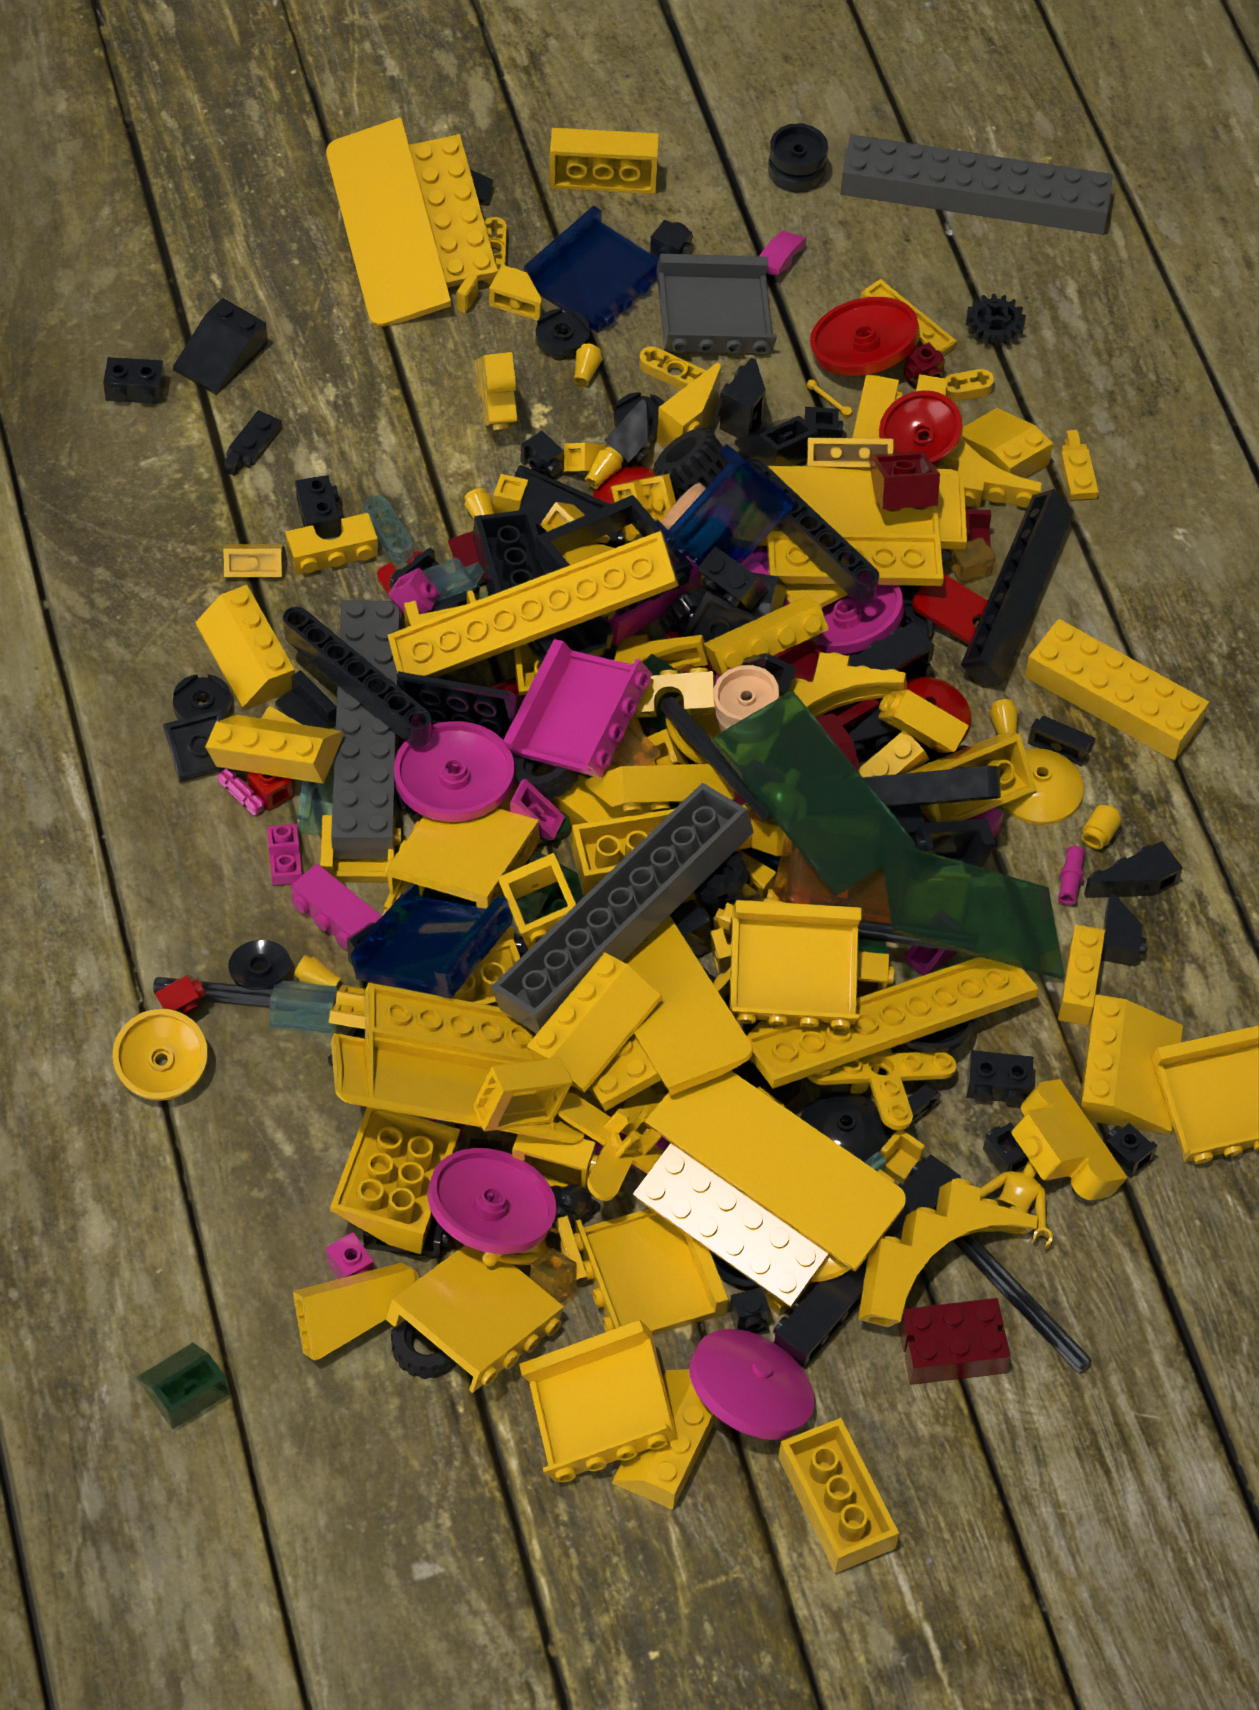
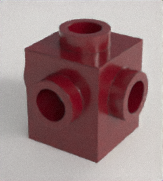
(924, 361)

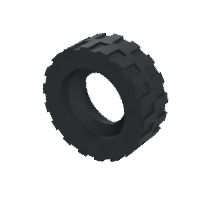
(550, 784)
(413, 1361)

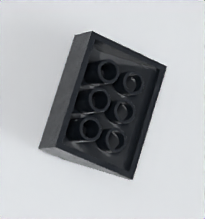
(462, 702)

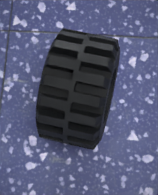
(691, 460)

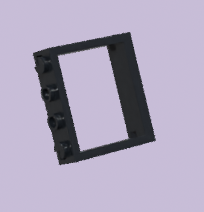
(597, 524)

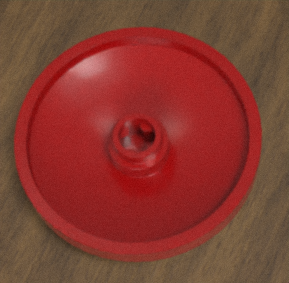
(864, 336)

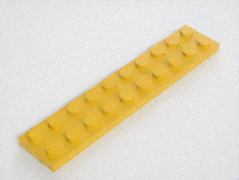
(535, 608)
(891, 1019)

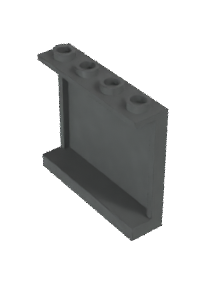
(714, 303)

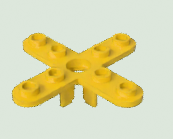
(888, 1088)
(616, 1154)

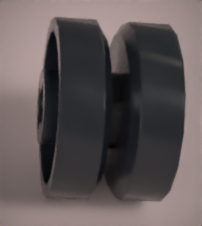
(797, 157)

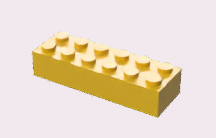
(1116, 689)

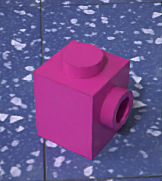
(415, 587)
(348, 1257)

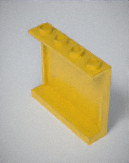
(465, 855)
(794, 963)
(1212, 1093)
(649, 1273)
(478, 1313)
(600, 1401)

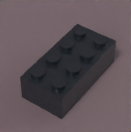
(506, 549)

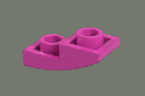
(781, 250)
(284, 854)

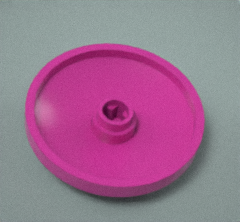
(858, 625)
(456, 774)
(491, 1201)
(751, 1384)

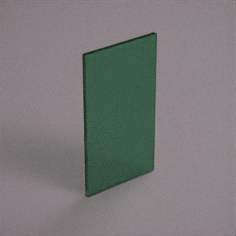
(811, 791)
(971, 909)

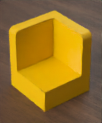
(580, 456)
(509, 493)
(669, 752)
(902, 1154)

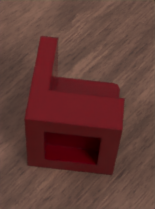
(978, 524)

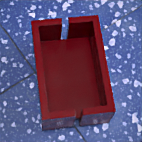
(954, 1341)

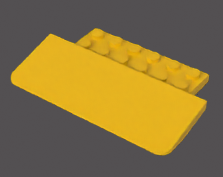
(408, 219)
(898, 544)
(686, 1034)
(432, 1058)
(763, 1186)

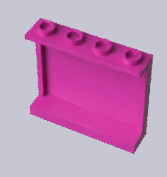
(577, 710)

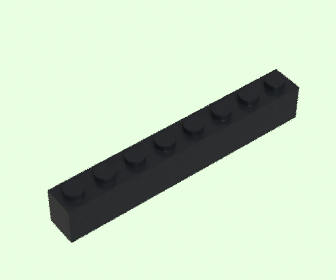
(1017, 588)
(834, 1300)

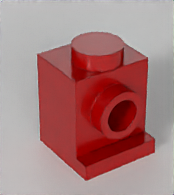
(270, 789)
(181, 994)

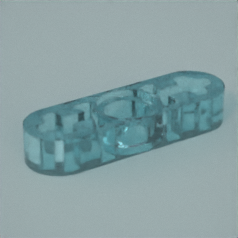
(388, 539)

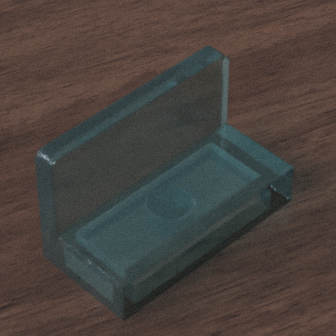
(453, 578)
(314, 801)
(302, 1006)

